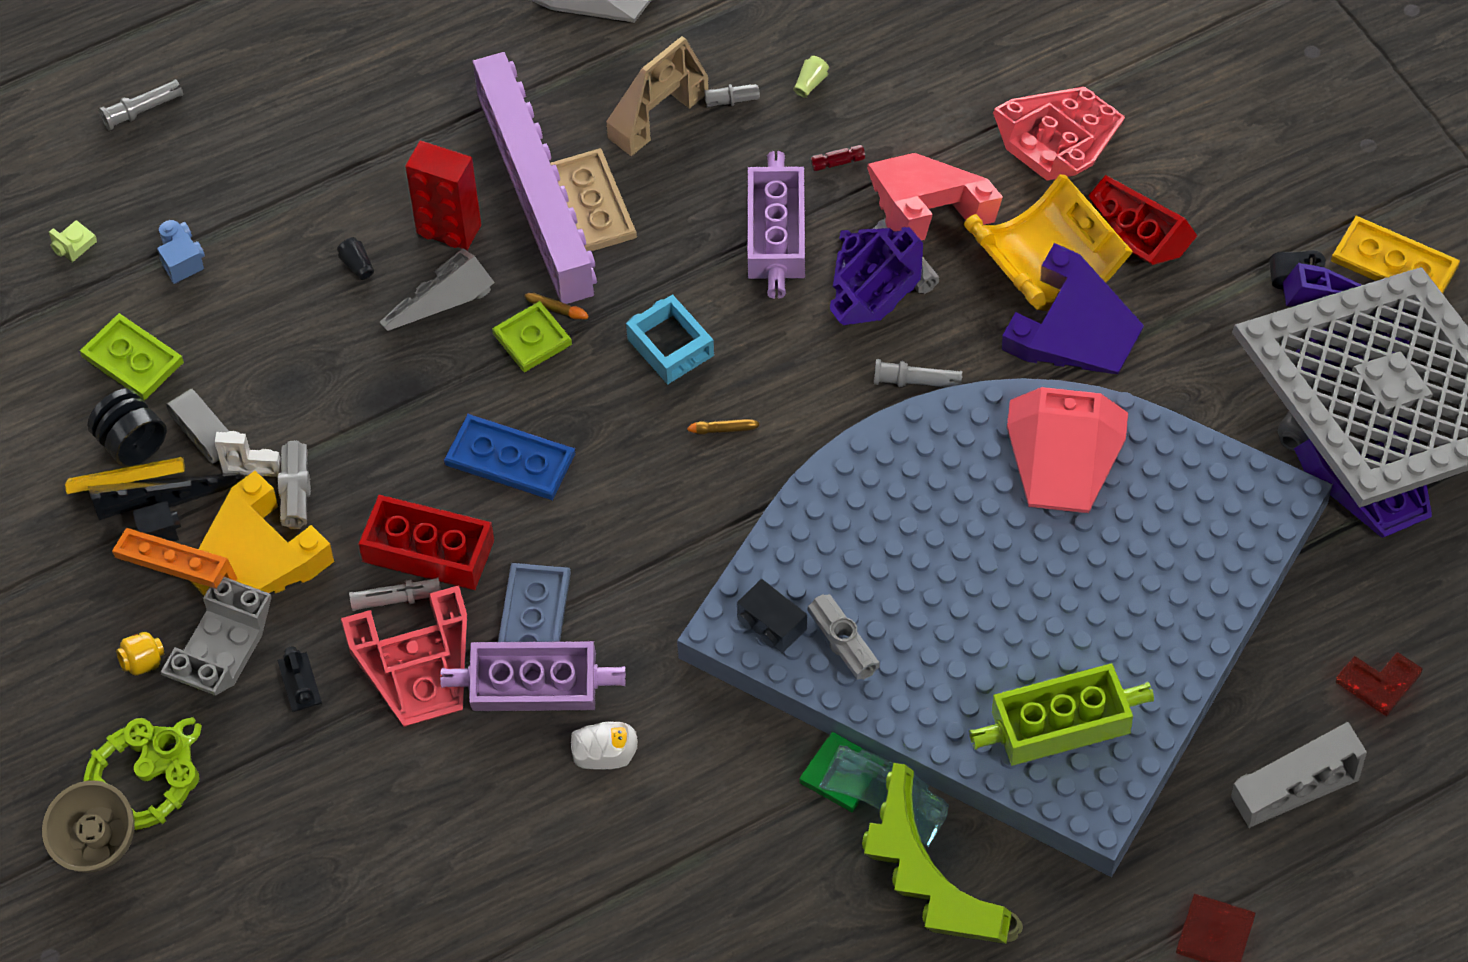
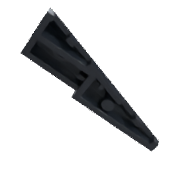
(123, 497)

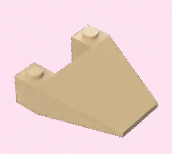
(671, 72)

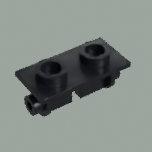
(299, 679)

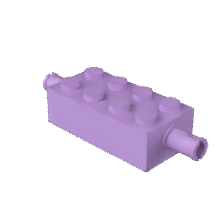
(776, 223)
(532, 676)

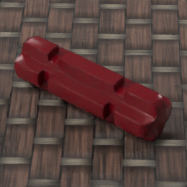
(837, 157)

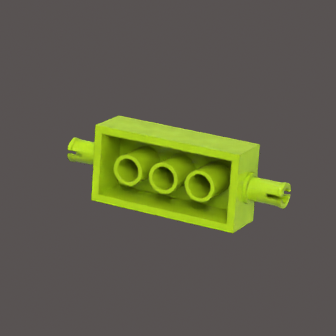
(1061, 714)

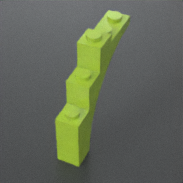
(917, 877)

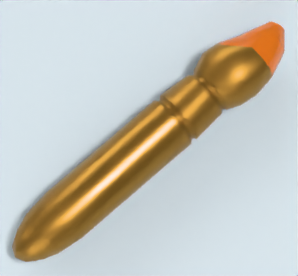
(723, 426)

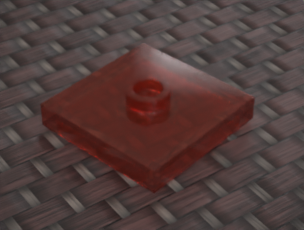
(1215, 931)

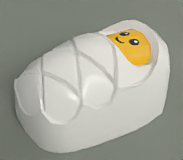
(604, 745)

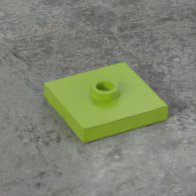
(532, 336)

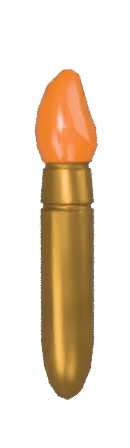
(557, 306)

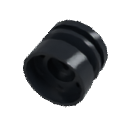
(127, 427)

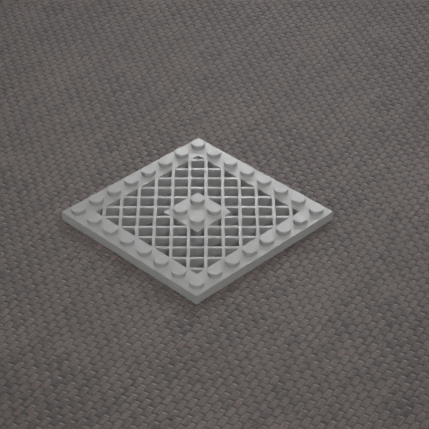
(1388, 381)

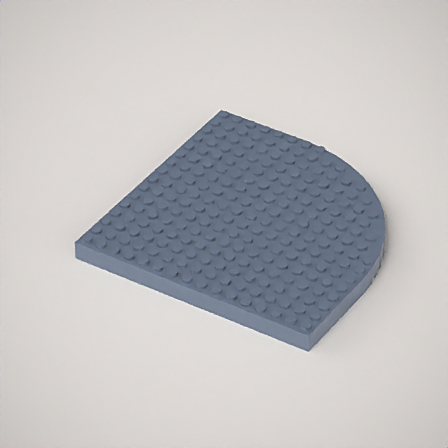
(976, 594)

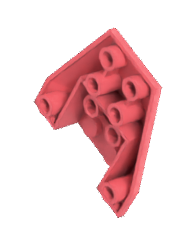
(1057, 130)
(1065, 445)

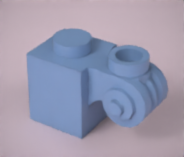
(178, 253)

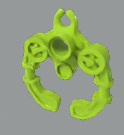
(152, 762)

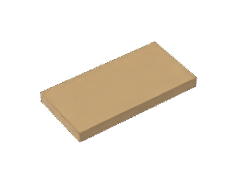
(595, 200)

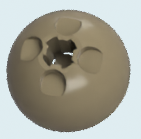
(78, 817)

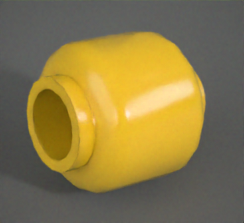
(140, 653)

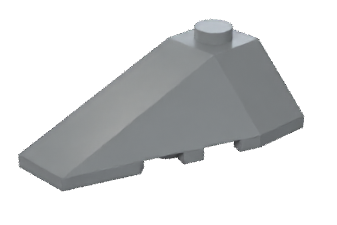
(456, 283)

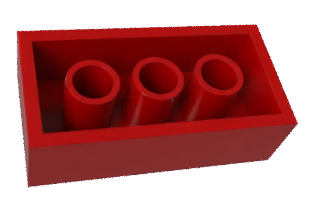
(443, 195)
(426, 542)

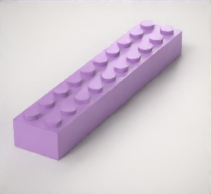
(535, 178)

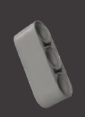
(197, 422)

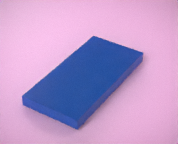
(510, 457)

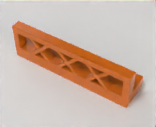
(173, 558)

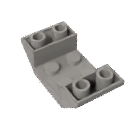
(222, 638)

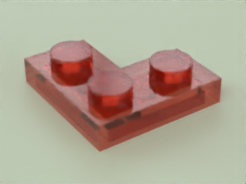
(1383, 688)

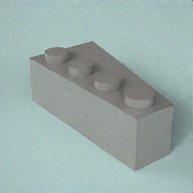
(1300, 776)

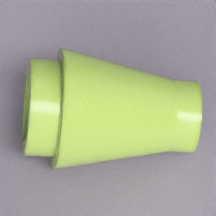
(812, 73)

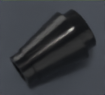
(355, 257)

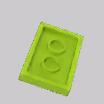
(131, 356)

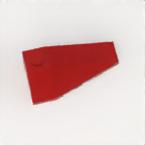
(1143, 224)

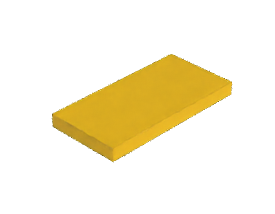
(1383, 253)

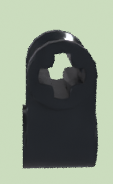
(1284, 262)

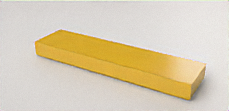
(126, 474)

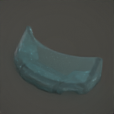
(864, 778)

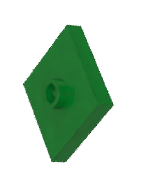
(818, 766)

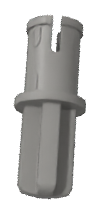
(731, 94)

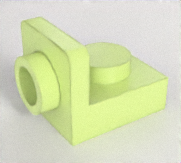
(72, 241)

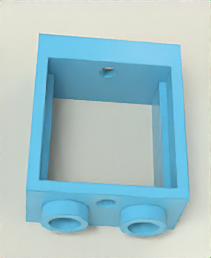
(683, 359)

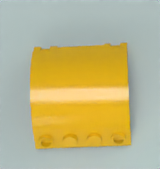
(1059, 218)

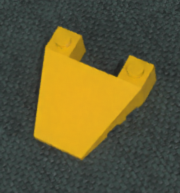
(255, 548)

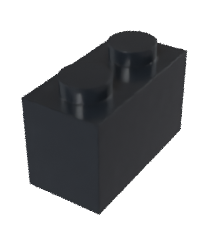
(771, 616)

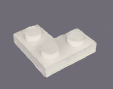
(237, 457)

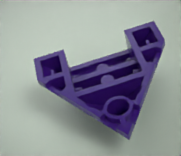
(874, 273)

